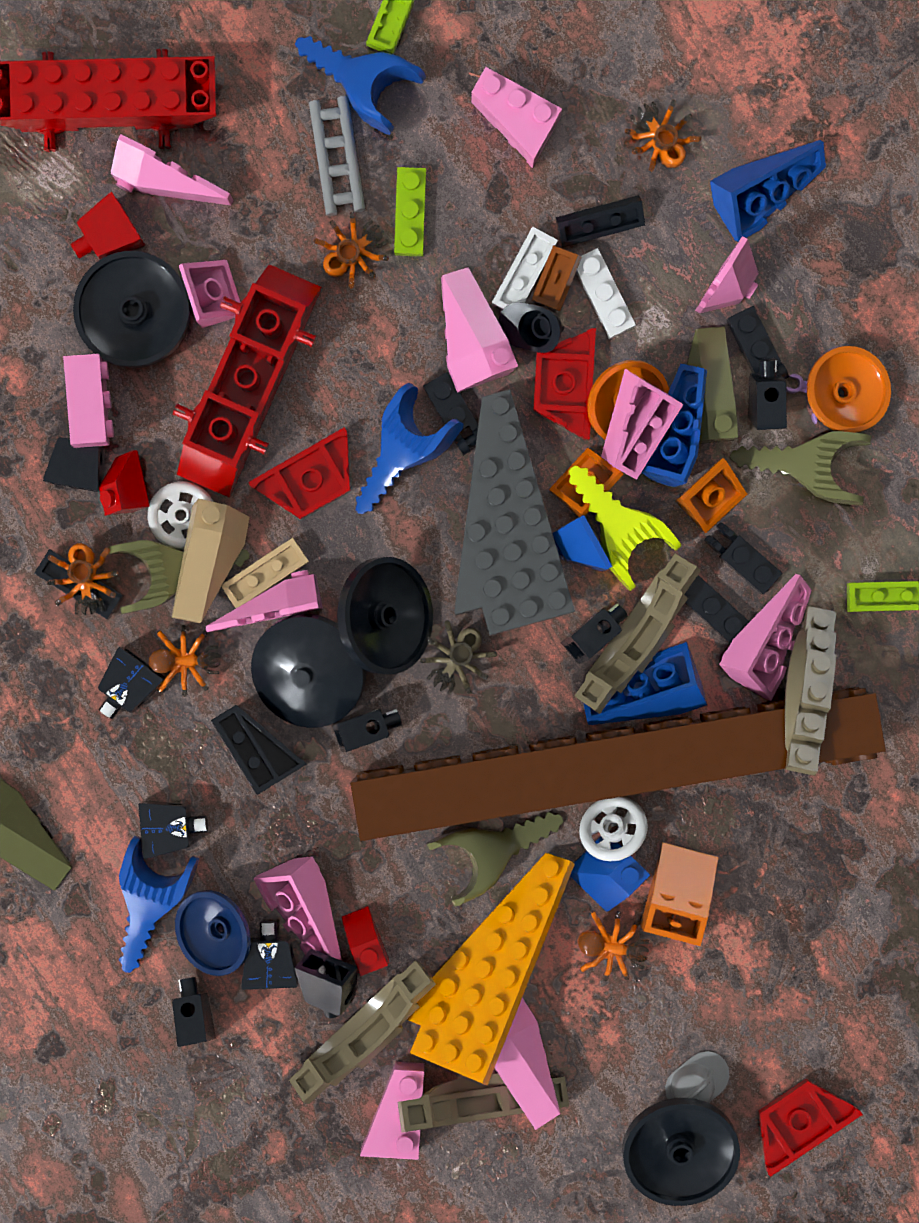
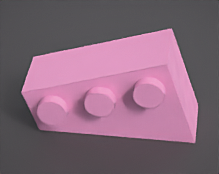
(516, 113)
(88, 400)
(637, 424)
(385, 1135)

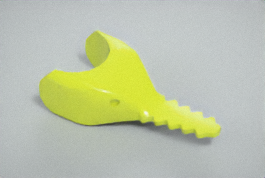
(619, 526)

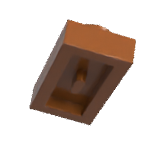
(556, 278)

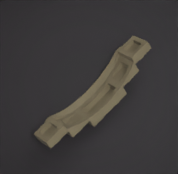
(640, 634)
(809, 690)
(363, 1033)
(465, 1101)

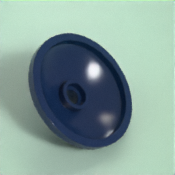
(212, 933)

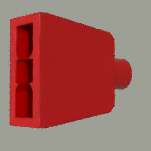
(106, 230)

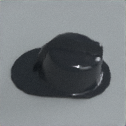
(531, 326)

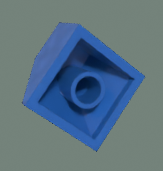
(580, 545)
(608, 880)

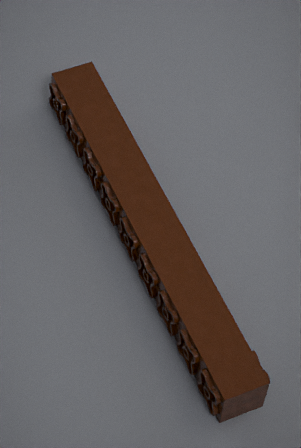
(603, 765)

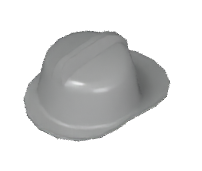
(699, 1077)

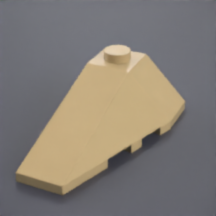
(210, 550)

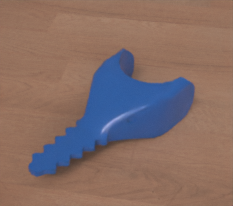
(362, 76)
(403, 446)
(147, 899)

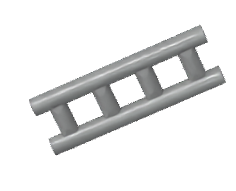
(345, 140)

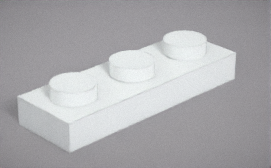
(525, 269)
(604, 294)

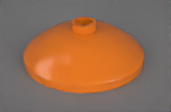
(864, 387)
(606, 389)

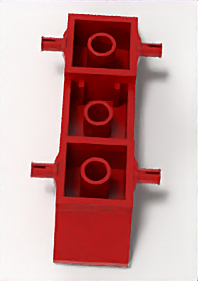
(117, 92)
(246, 380)

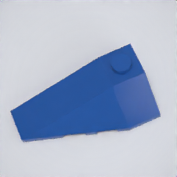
(756, 189)
(679, 447)
(665, 688)

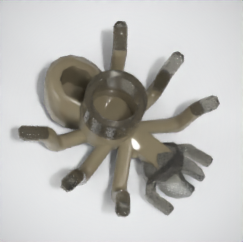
(459, 655)

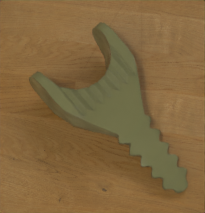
(808, 463)
(164, 570)
(493, 849)

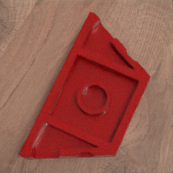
(565, 383)
(309, 477)
(801, 1122)

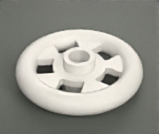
(157, 517)
(631, 843)

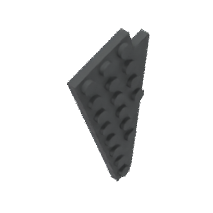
(508, 543)

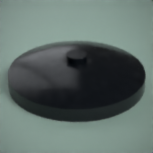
(132, 309)
(385, 615)
(306, 671)
(680, 1151)

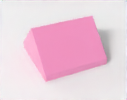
(206, 287)

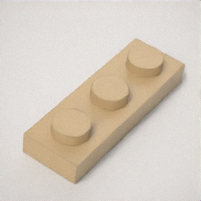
(265, 573)

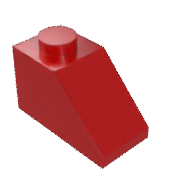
(124, 486)
(365, 941)

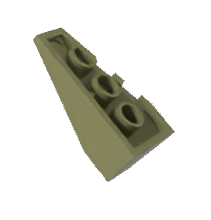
(719, 409)
(26, 842)

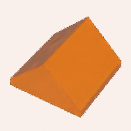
(596, 466)
(712, 495)

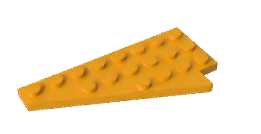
(485, 979)

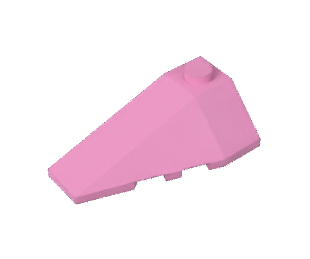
(143, 171)
(733, 280)
(474, 337)
(285, 599)
(761, 647)
(303, 902)
(526, 1069)

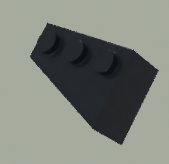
(255, 750)

